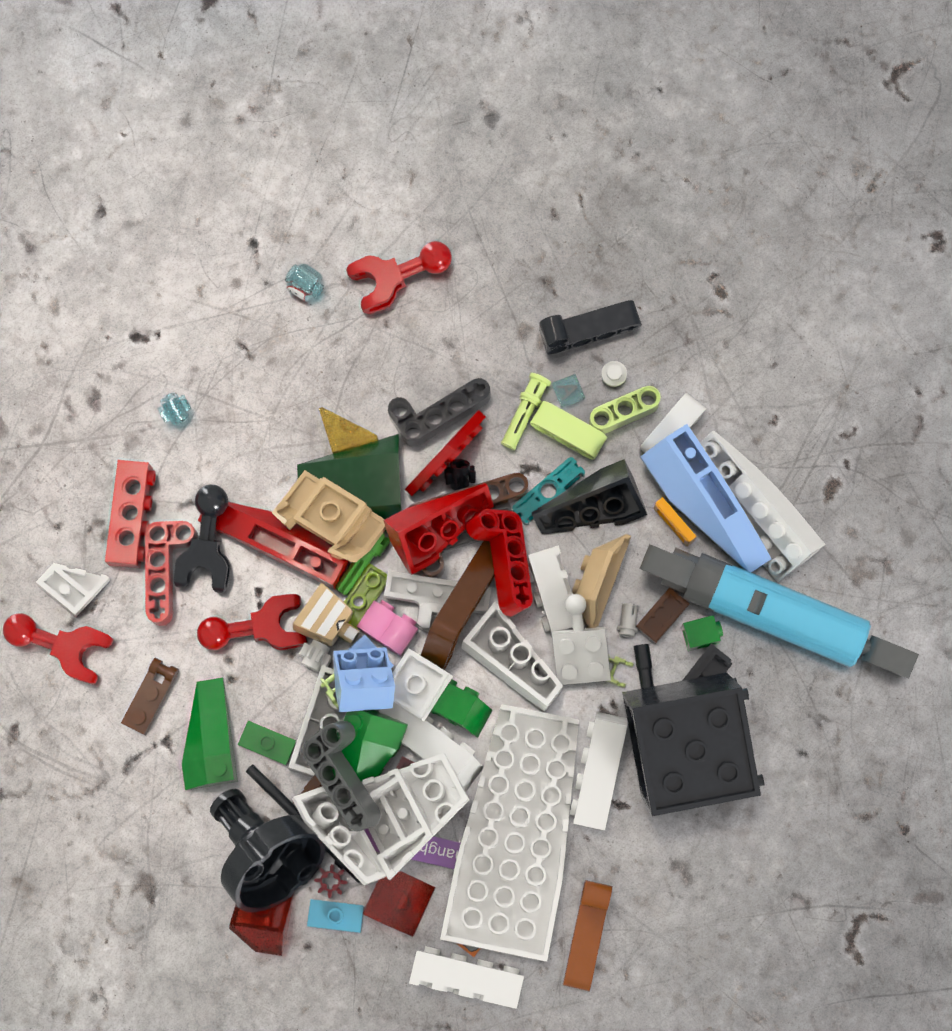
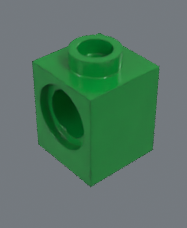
(701, 633)

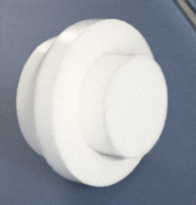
(614, 373)

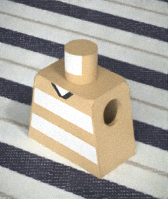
(326, 618)

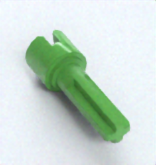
(356, 568)

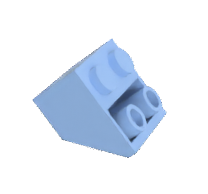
(363, 679)

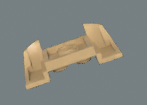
(332, 516)

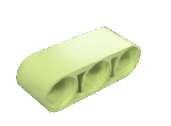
(632, 400)
(568, 430)

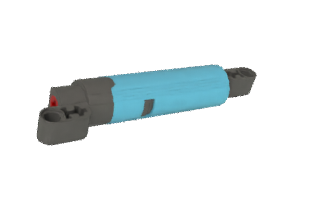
(775, 609)

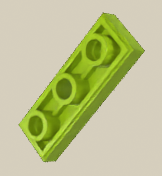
(368, 588)

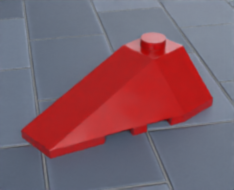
(430, 527)

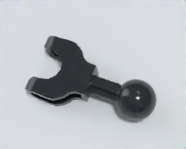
(205, 551)

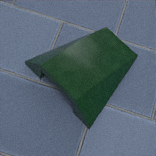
(366, 472)

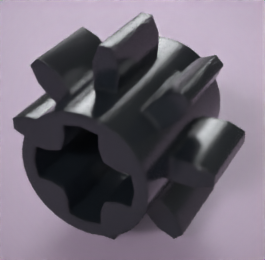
(460, 474)

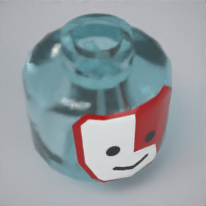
(304, 281)

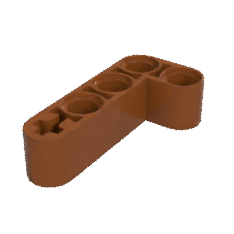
(587, 935)

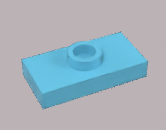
(335, 915)

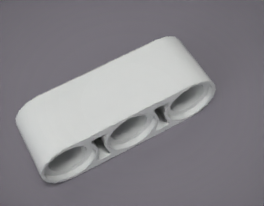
(684, 412)

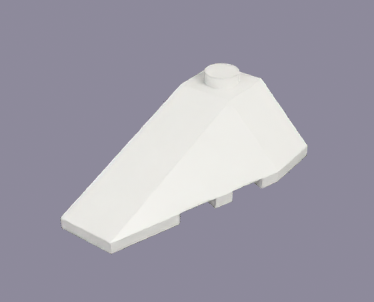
(349, 846)

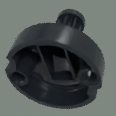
(267, 856)

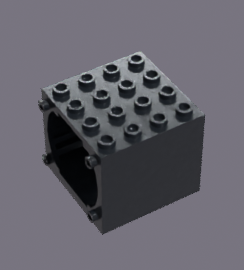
(692, 743)

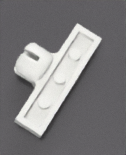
(427, 593)

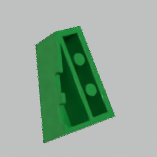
(462, 708)

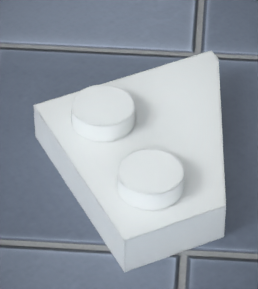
(71, 587)

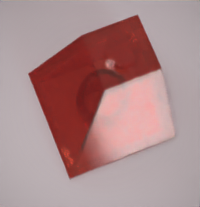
(263, 930)

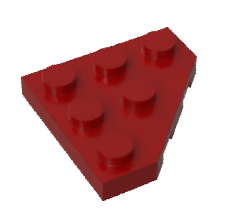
(447, 454)

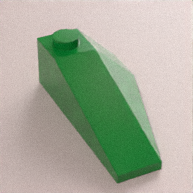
(375, 742)
(209, 745)

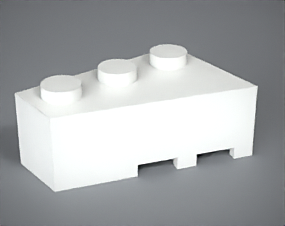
(552, 589)

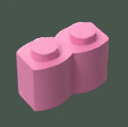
(387, 627)

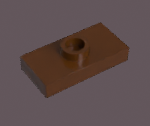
(662, 615)

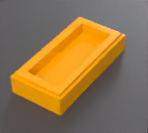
(674, 521)

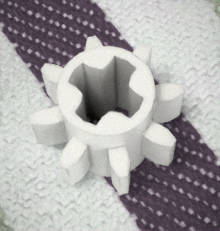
(315, 655)

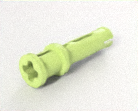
(533, 400)

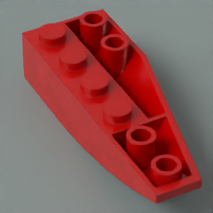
(293, 547)

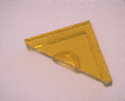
(344, 433)

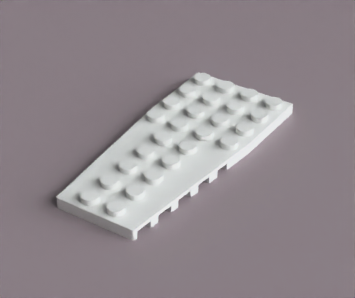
(515, 838)

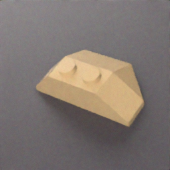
(599, 577)

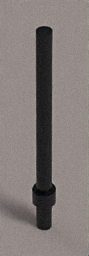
(288, 806)

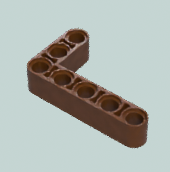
(505, 496)
(459, 608)

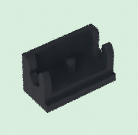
(710, 663)

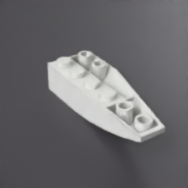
(773, 516)

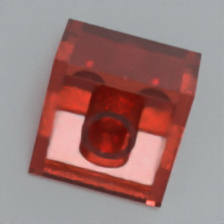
(399, 902)

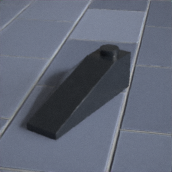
(599, 499)

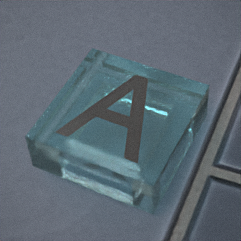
(568, 390)

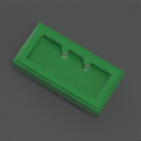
(267, 743)

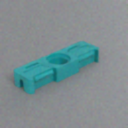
(561, 478)

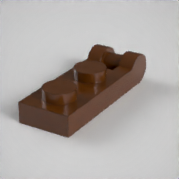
(149, 697)

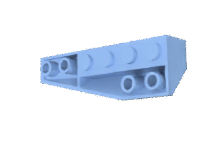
(704, 497)

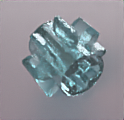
(174, 408)

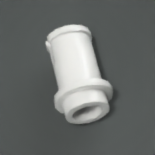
(628, 620)

